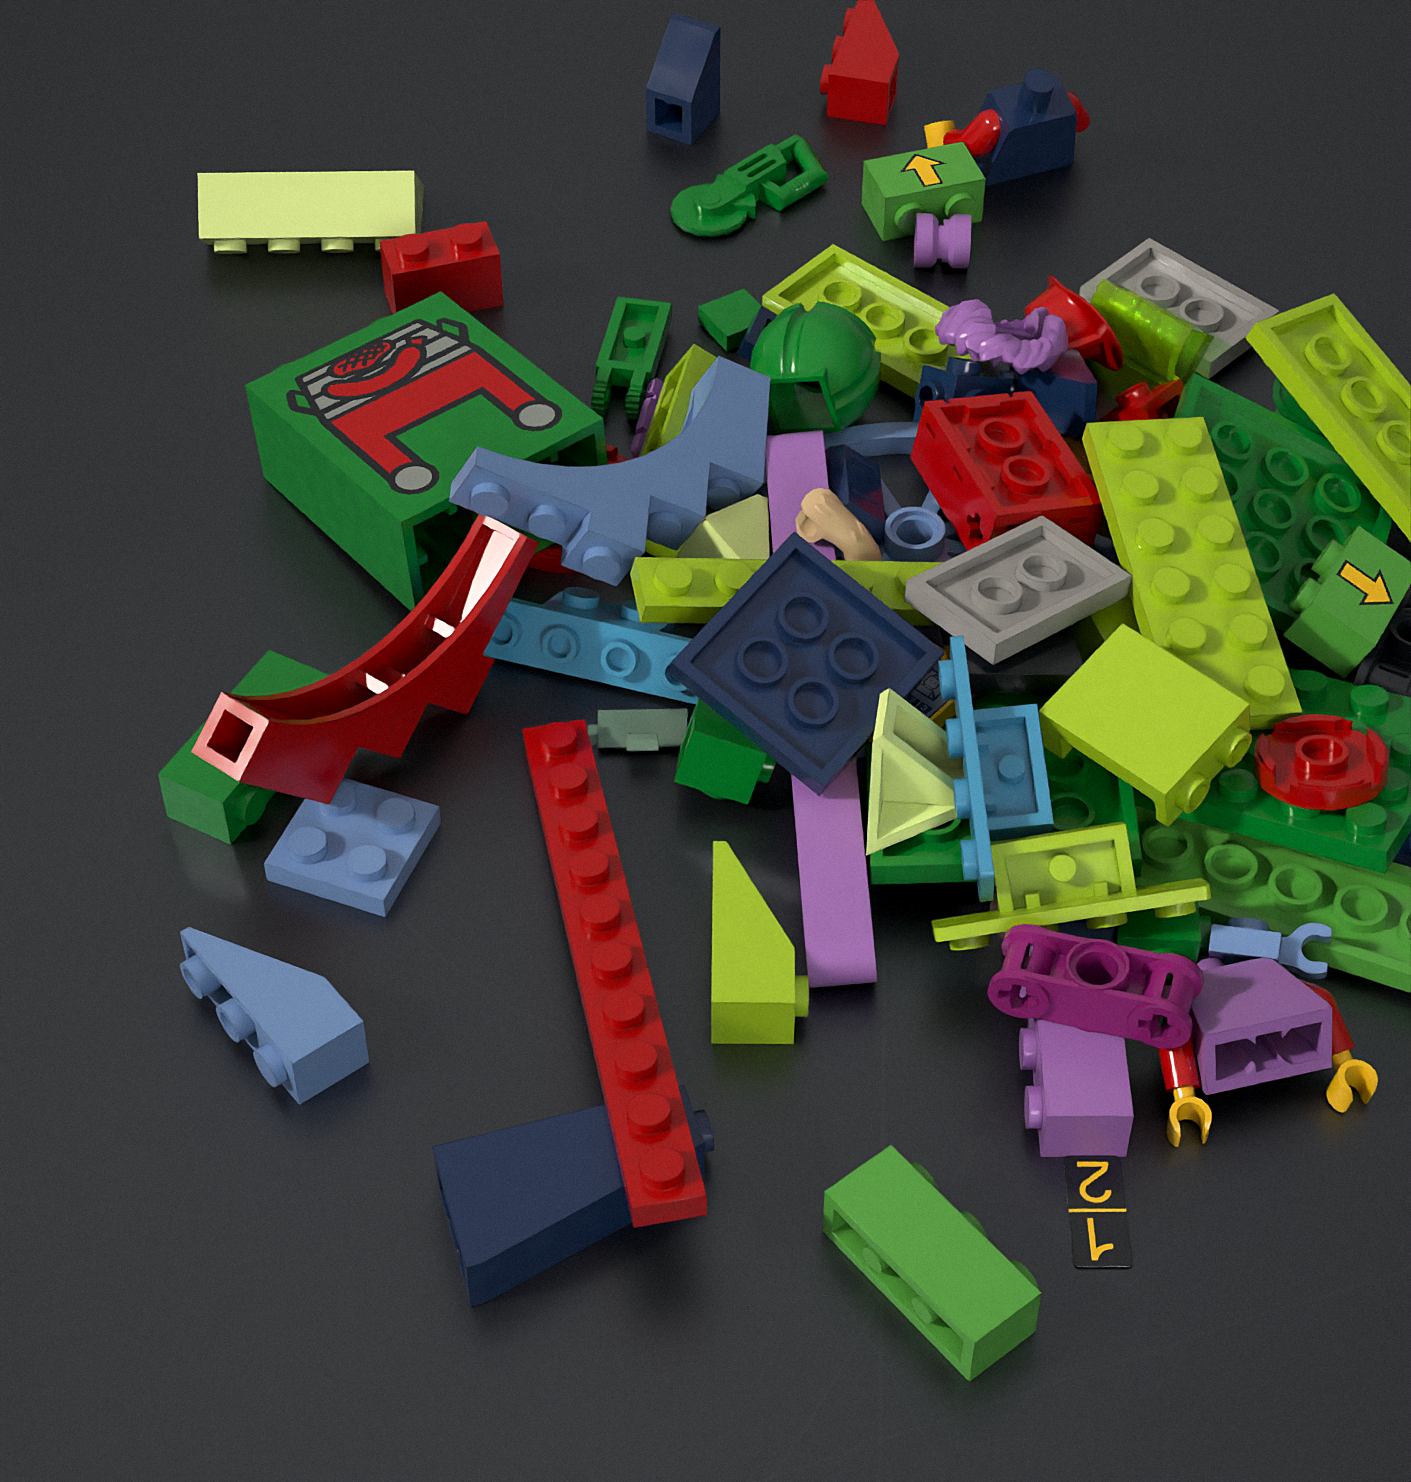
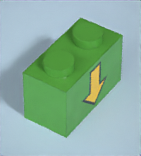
(921, 181)
(1349, 602)

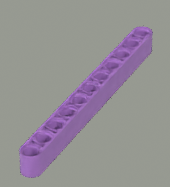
(827, 826)

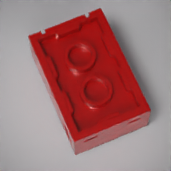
(1001, 466)

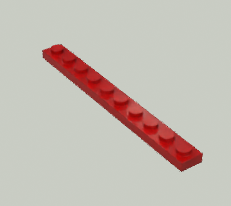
(614, 980)

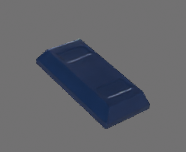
(858, 487)

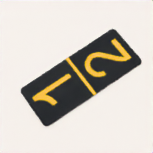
(1097, 1211)

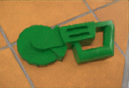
(762, 176)

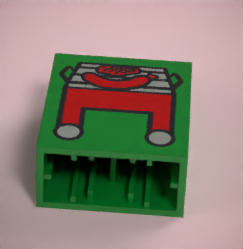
(388, 420)

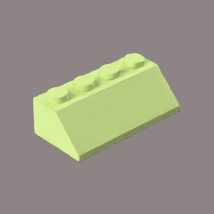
(307, 209)

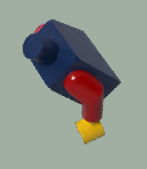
(1019, 128)

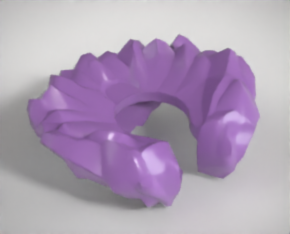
(1020, 344)

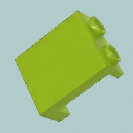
(1148, 721)

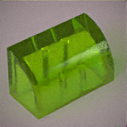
(1150, 336)

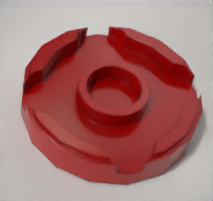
(1321, 763)

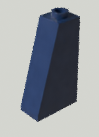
(537, 1194)

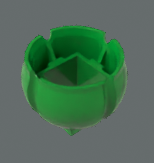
(821, 347)

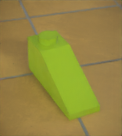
(752, 962)

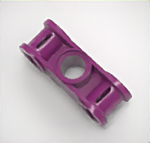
(1096, 986)

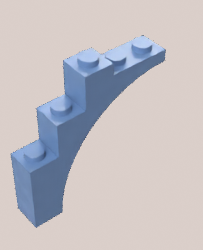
(662, 497)

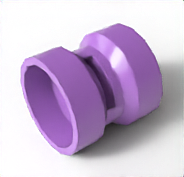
(943, 241)

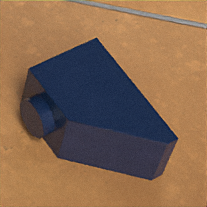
(1064, 391)

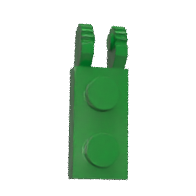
(630, 352)

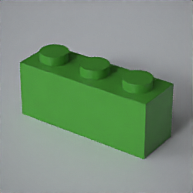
(932, 1261)

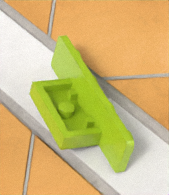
(1065, 880)

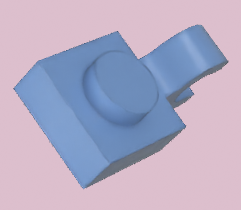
(1251, 939)

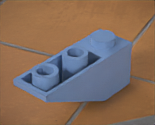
(286, 1014)

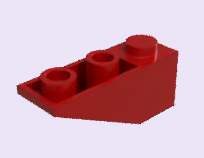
(863, 68)

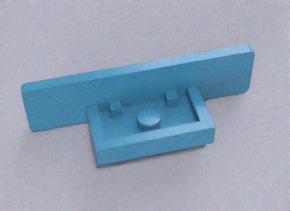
(591, 641)
(1002, 770)

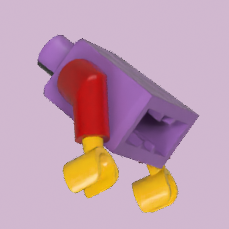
(1256, 1028)

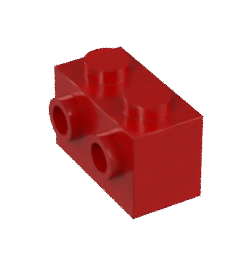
(450, 260)

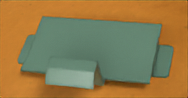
(639, 729)

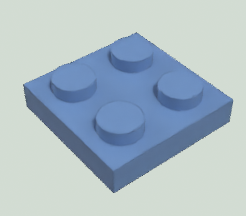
(354, 847)

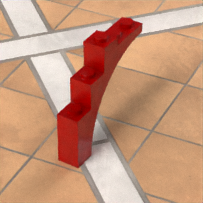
(435, 655)

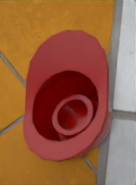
(1084, 325)

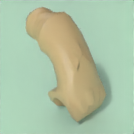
(828, 519)

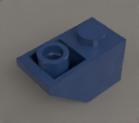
(685, 80)

